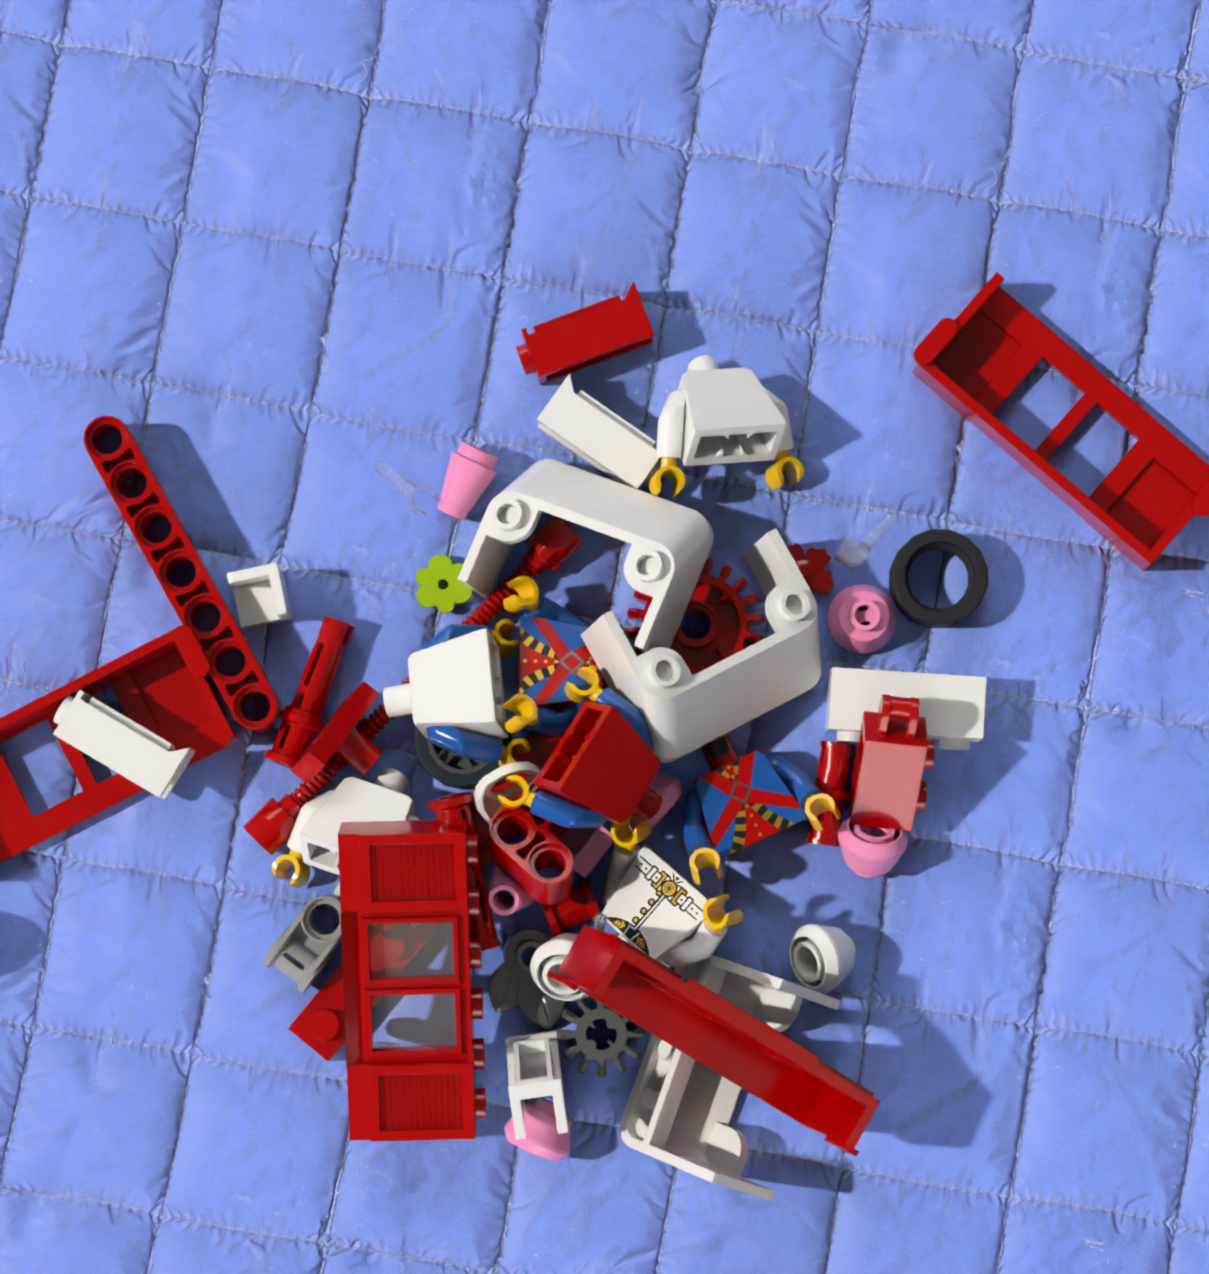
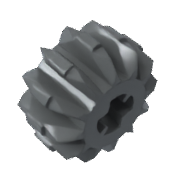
(588, 1045)

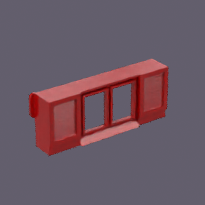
(986, 356)
(159, 688)
(718, 1036)

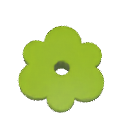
(430, 595)

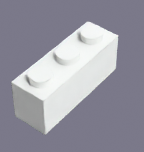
(948, 702)

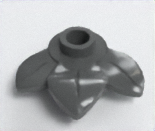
(514, 984)

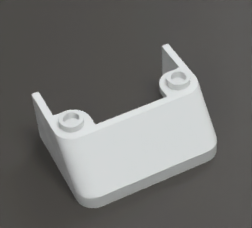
(665, 537)
(697, 709)
(684, 1108)

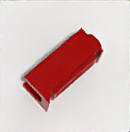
(585, 337)

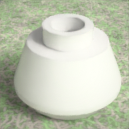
(821, 956)
(549, 958)

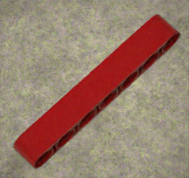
(176, 549)

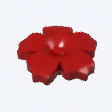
(811, 568)

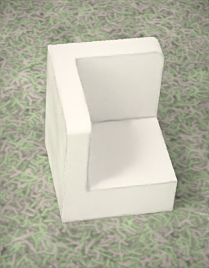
(260, 595)

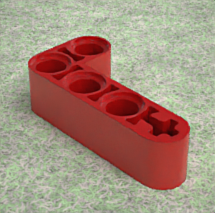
(536, 852)

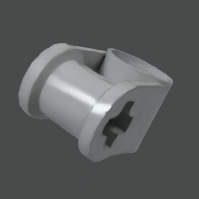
(306, 945)

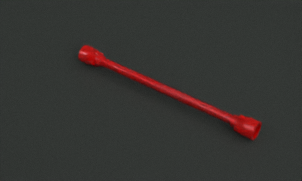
(276, 820)

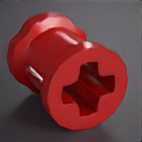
(575, 910)

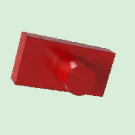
(342, 738)

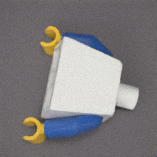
(460, 692)

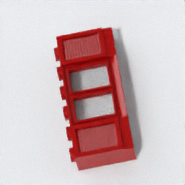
(410, 979)

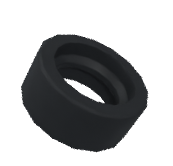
(965, 551)

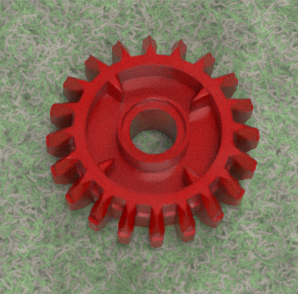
(725, 616)

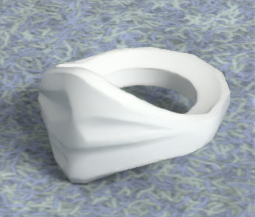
(487, 801)

